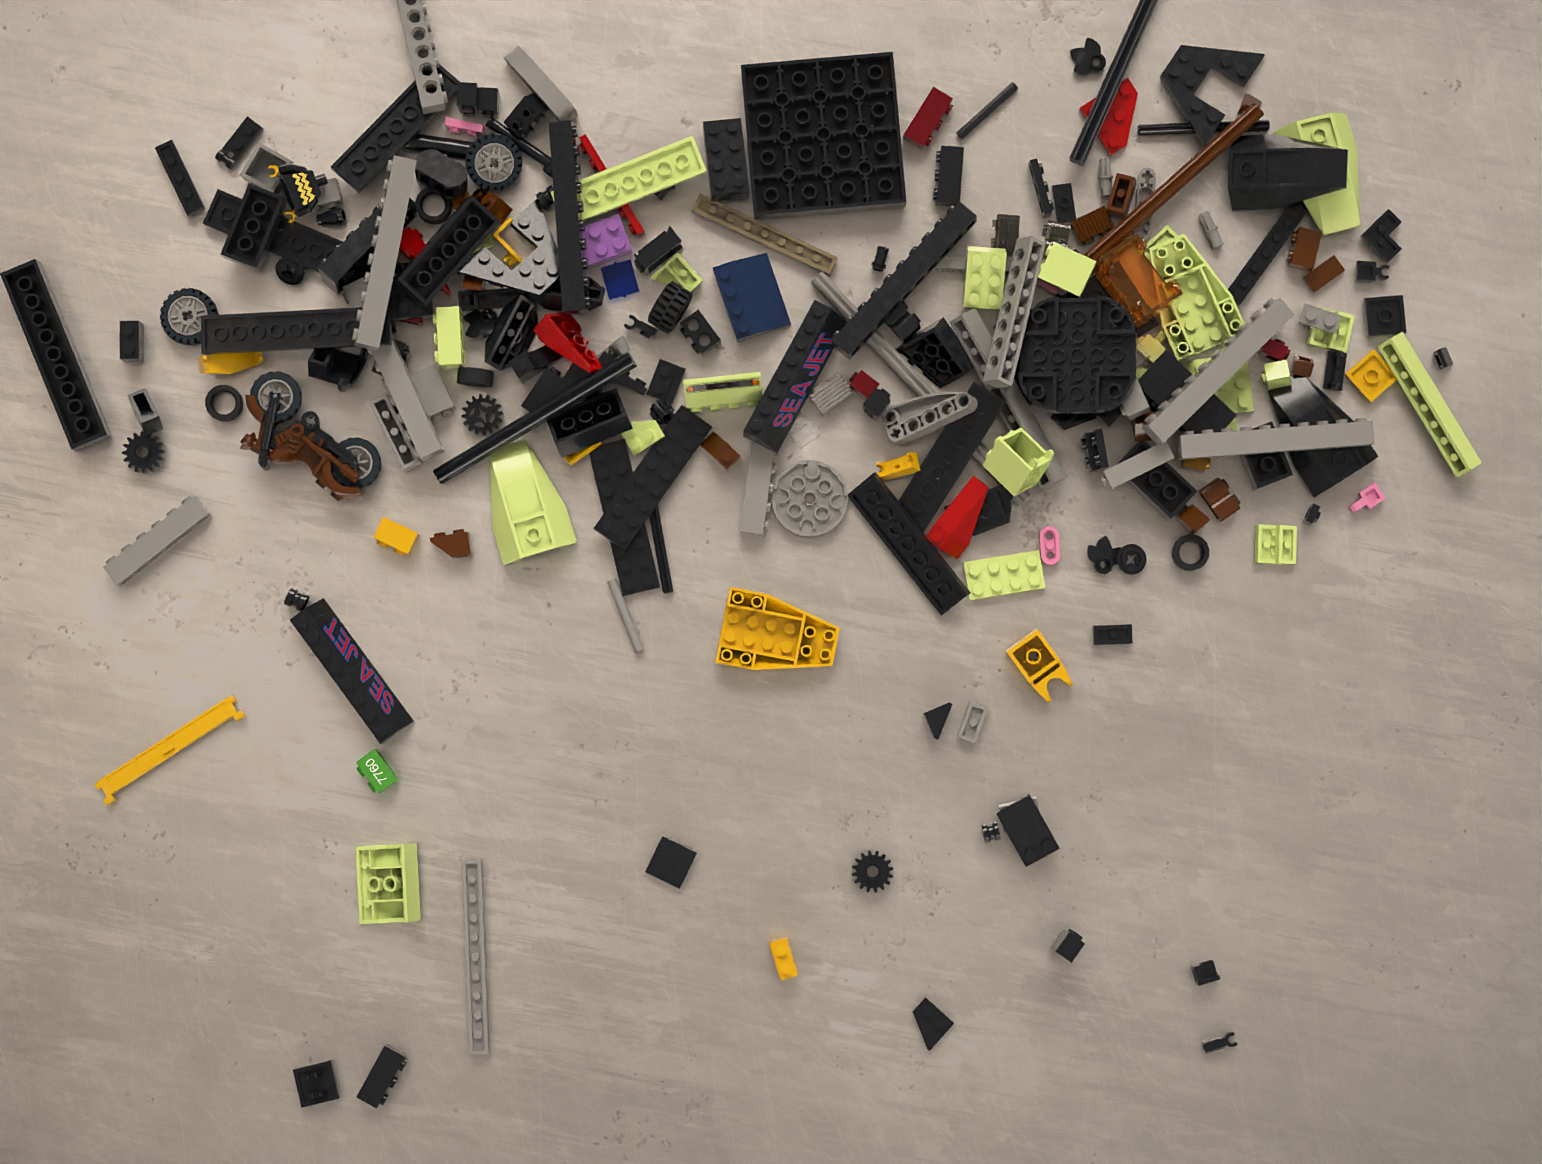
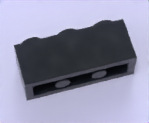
(948, 176)
(1068, 944)
(382, 1076)

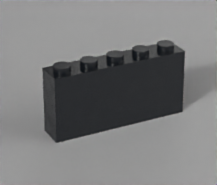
(1167, 376)

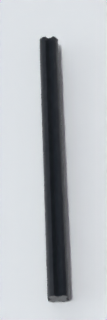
(1112, 81)
(535, 418)

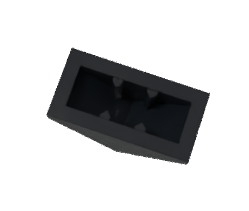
(936, 719)

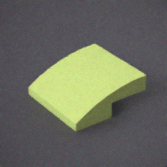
(1330, 341)
(1275, 544)

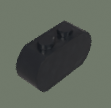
(441, 174)

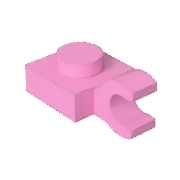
(1369, 497)

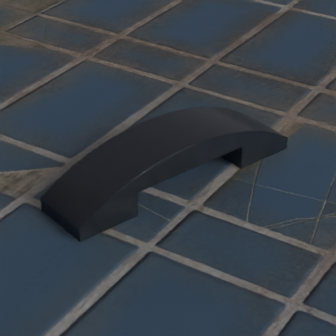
(487, 299)

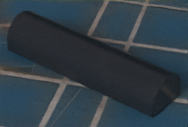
(452, 148)

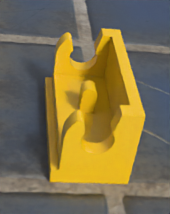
(899, 466)

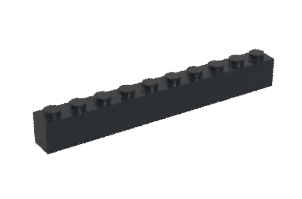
(568, 217)
(904, 280)

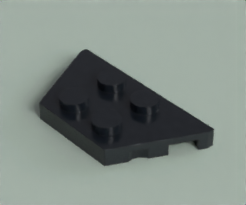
(995, 510)

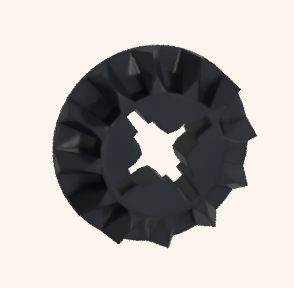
(287, 276)
(1140, 559)

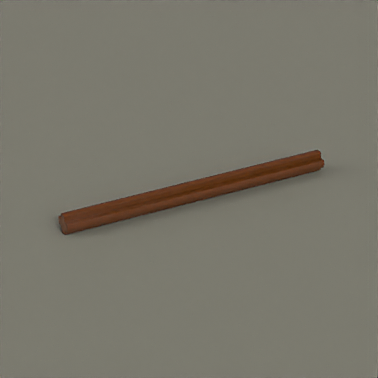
(1176, 182)

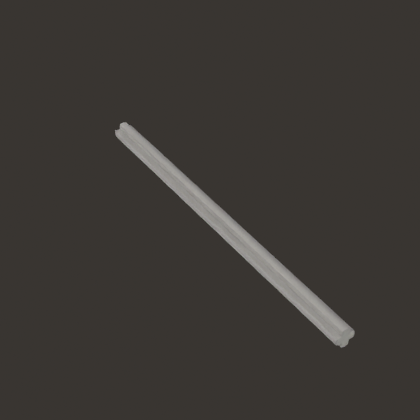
(893, 359)

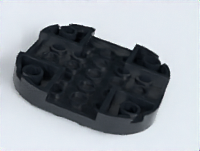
(1078, 355)

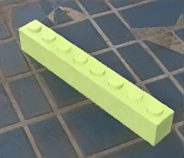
(1429, 404)

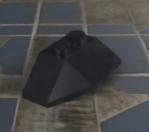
(552, 298)
(511, 332)

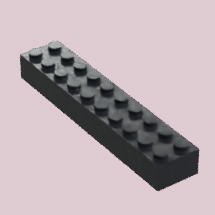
(55, 355)

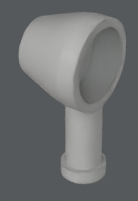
(619, 347)

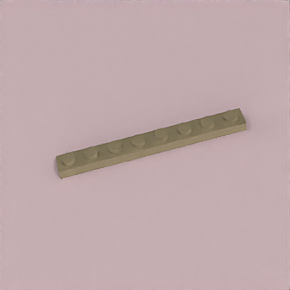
(765, 234)

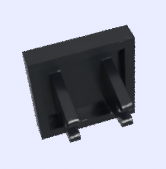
(316, 1083)

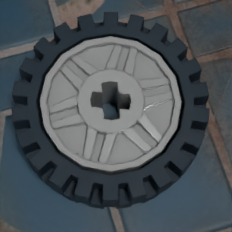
(495, 147)
(174, 314)

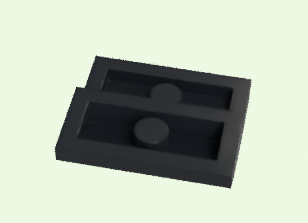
(671, 861)

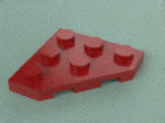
(1118, 121)

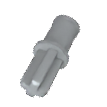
(1105, 177)
(1210, 229)

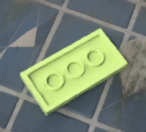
(1004, 575)

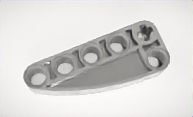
(540, 85)
(921, 410)

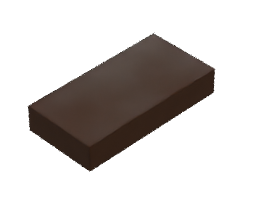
(1323, 273)

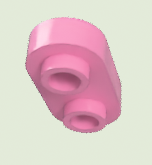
(1049, 545)

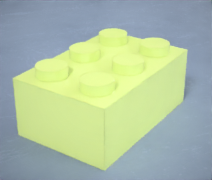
(984, 277)
(449, 337)

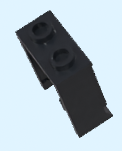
(657, 251)

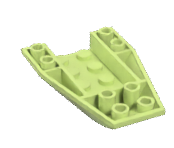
(1340, 208)
(1206, 309)
(525, 505)

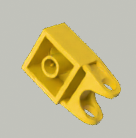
(1043, 668)

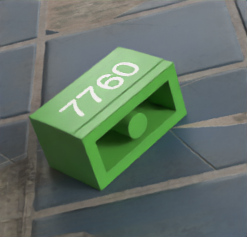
(377, 771)

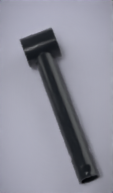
(522, 144)

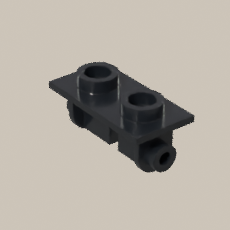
(1334, 370)

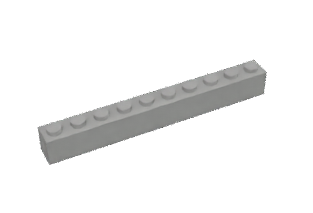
(385, 252)
(1217, 371)
(402, 388)
(1016, 411)
(1275, 439)

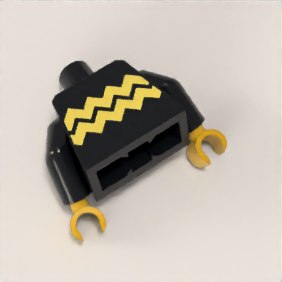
(299, 187)

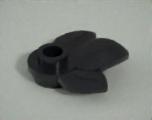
(1085, 56)
(480, 323)
(1103, 552)

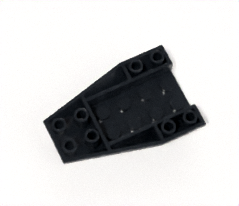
(1281, 171)
(1320, 467)

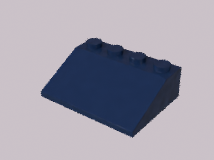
(751, 296)

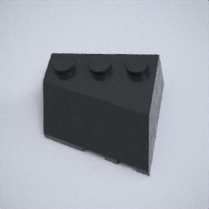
(937, 353)

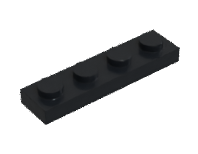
(180, 178)

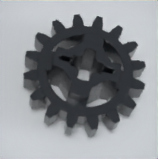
(475, 419)

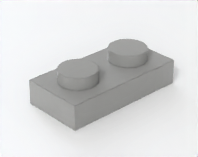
(1319, 318)
(972, 722)

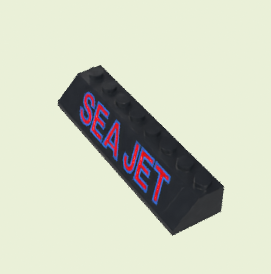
(794, 378)
(351, 670)

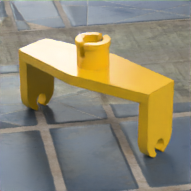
(512, 255)
(228, 363)

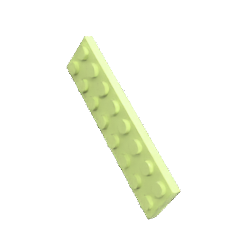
(640, 177)

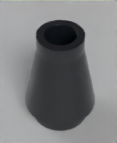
(333, 217)

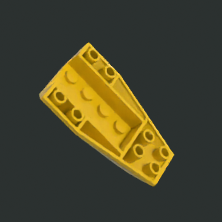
(772, 634)

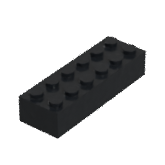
(446, 251)
(352, 255)

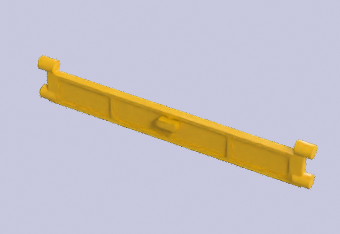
(168, 747)

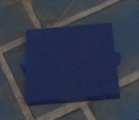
(619, 279)

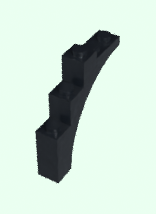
(552, 383)

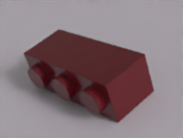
(928, 118)

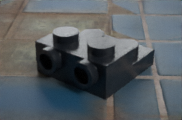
(1095, 450)

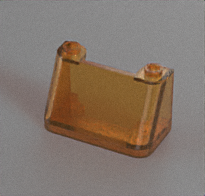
(1135, 281)

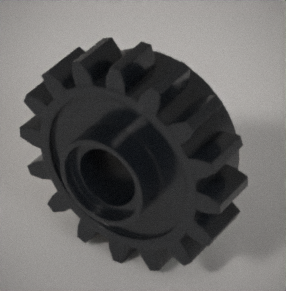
(151, 459)
(882, 875)

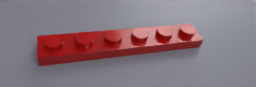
(596, 163)

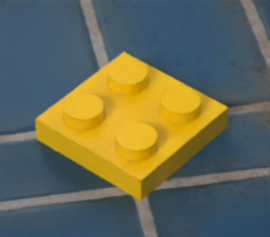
(1371, 376)

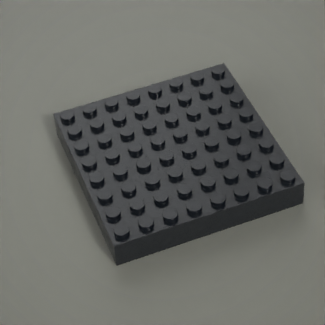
(817, 142)

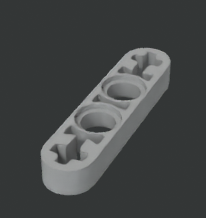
(1151, 182)

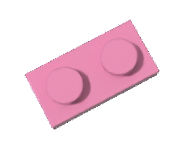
(457, 126)

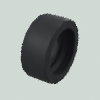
(432, 219)
(475, 377)
(224, 417)
(1191, 538)

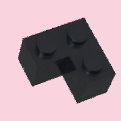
(477, 100)

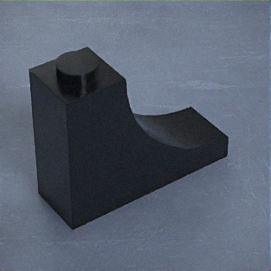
(532, 363)

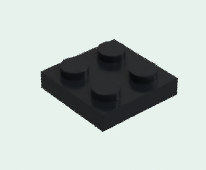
(1384, 315)

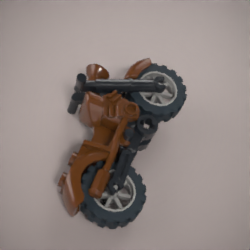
(306, 442)

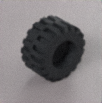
(670, 307)

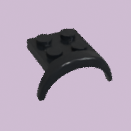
(404, 308)

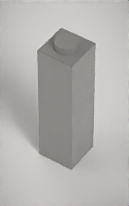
(1136, 465)

